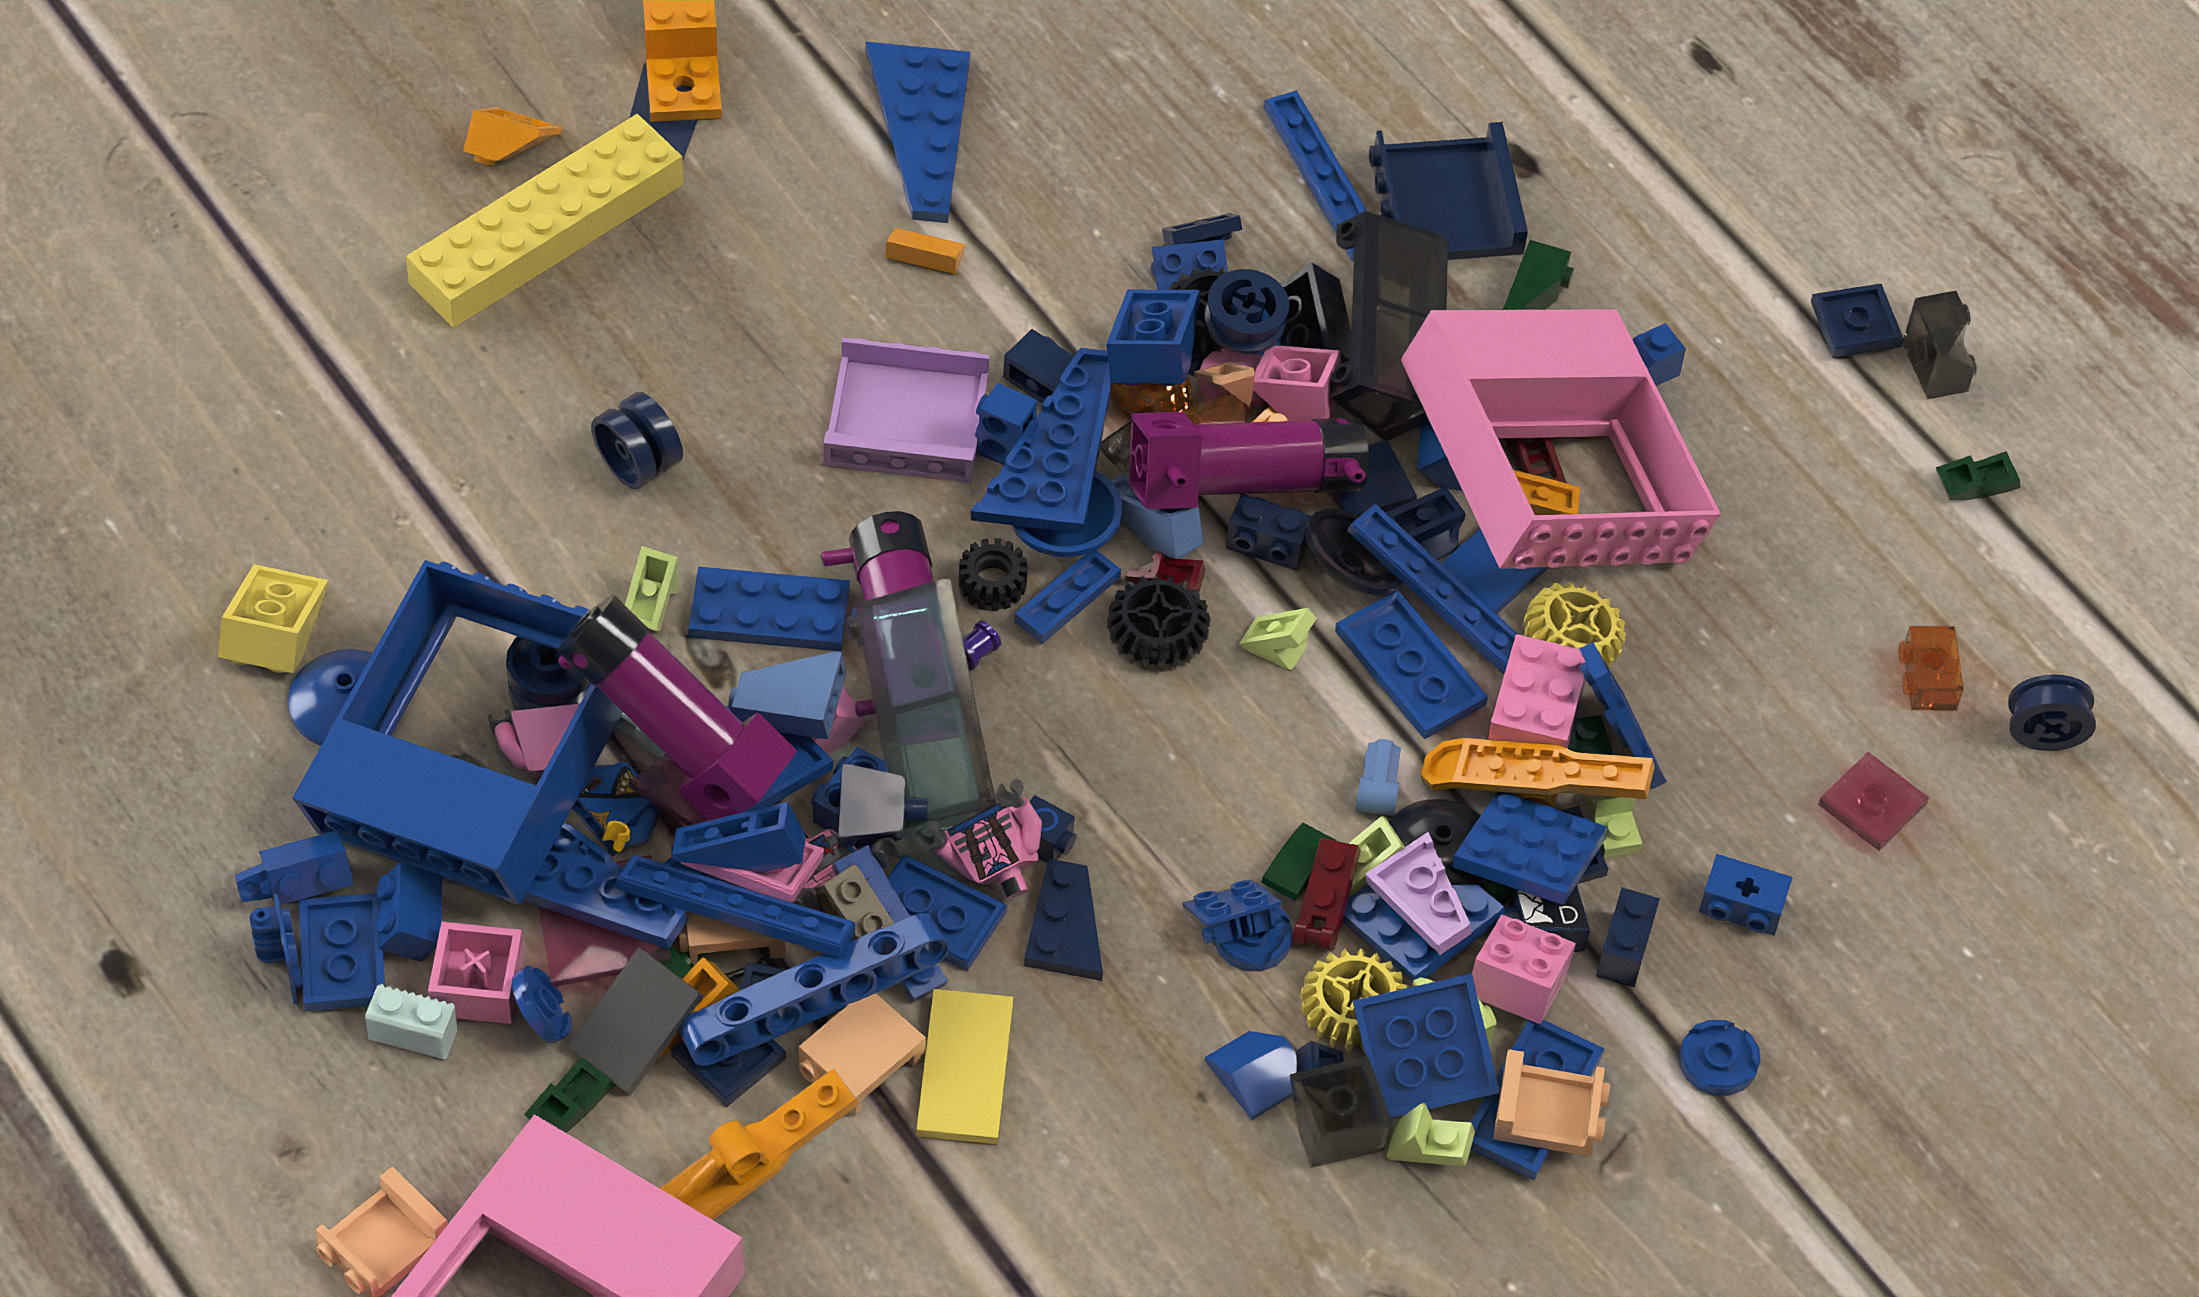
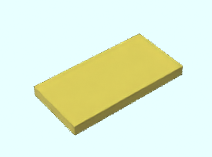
(965, 1066)

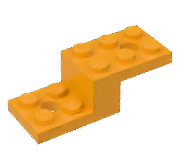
(682, 53)

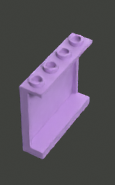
(906, 410)

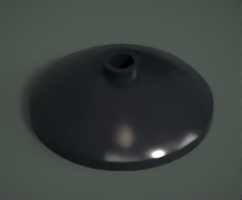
(1344, 556)
(1438, 817)

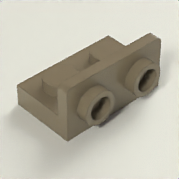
(853, 899)

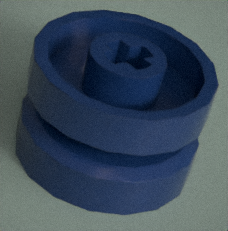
(637, 440)
(539, 679)

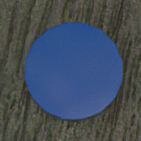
(1261, 949)
(541, 1004)
(1719, 1057)

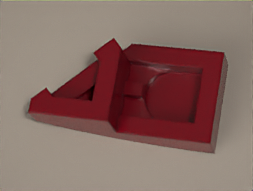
(1181, 569)

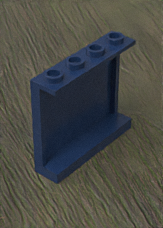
(1454, 190)

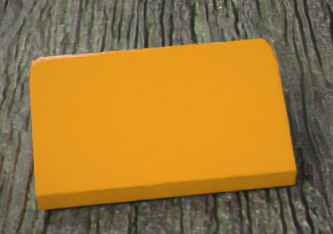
(924, 250)

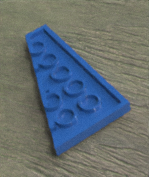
(923, 112)
(1056, 458)
(581, 883)

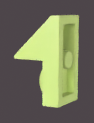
(651, 586)
(1279, 636)
(1617, 815)
(1376, 846)
(1430, 1141)

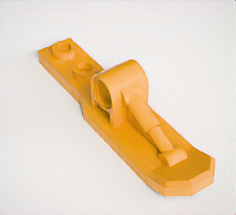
(1534, 770)
(756, 1152)

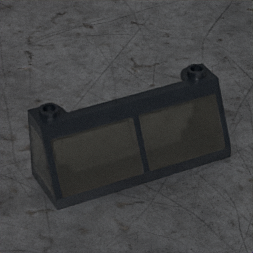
(1395, 287)

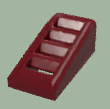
(1547, 453)

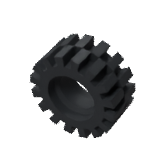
(997, 557)

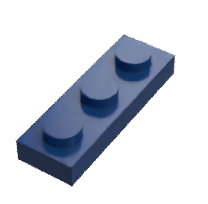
(1067, 595)

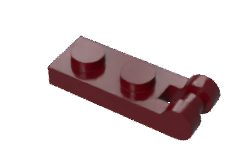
(1327, 893)

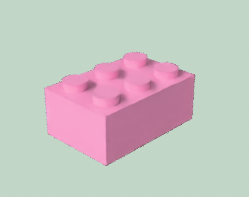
(1538, 693)

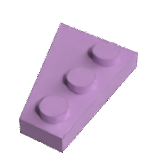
(1421, 894)

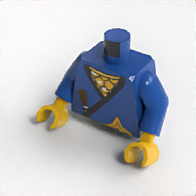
(614, 810)

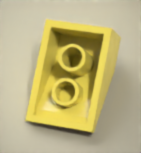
(271, 619)

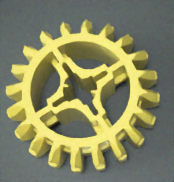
(1575, 619)
(1339, 983)

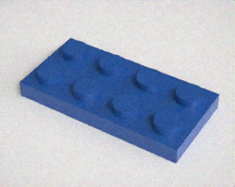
(769, 608)
(1411, 664)
(1546, 1048)

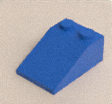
(1153, 337)

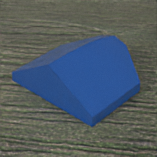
(1255, 1070)

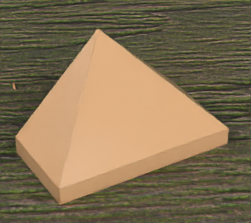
(1230, 379)

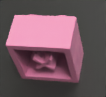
(1521, 968)
(476, 970)

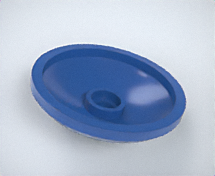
(1101, 525)
(316, 691)

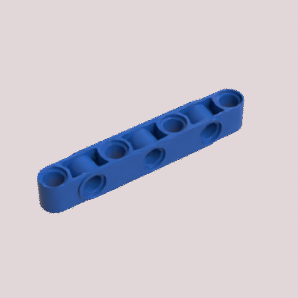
(813, 989)

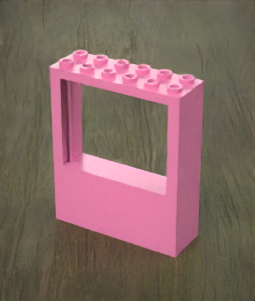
(1557, 377)
(586, 1225)

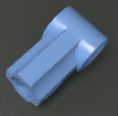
(1378, 785)

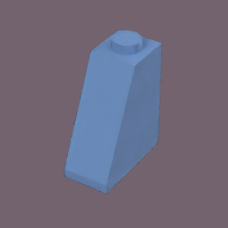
(793, 695)

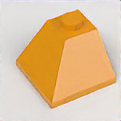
(502, 134)

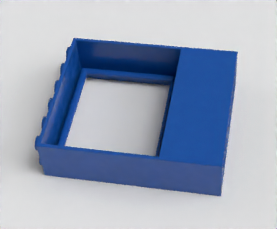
(430, 805)

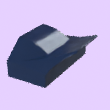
(1432, 521)

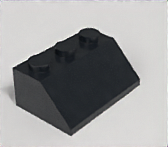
(1316, 312)

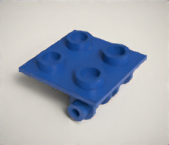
(1182, 258)
(1222, 911)
(275, 940)

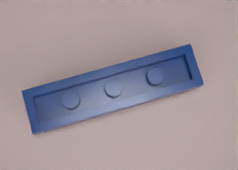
(921, 983)

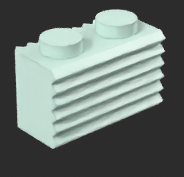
(411, 1022)

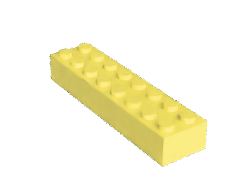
(544, 220)

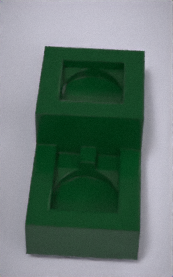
(1979, 479)
(1294, 863)
(572, 1097)

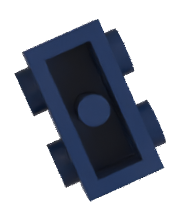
(1268, 532)

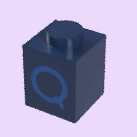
(1056, 831)

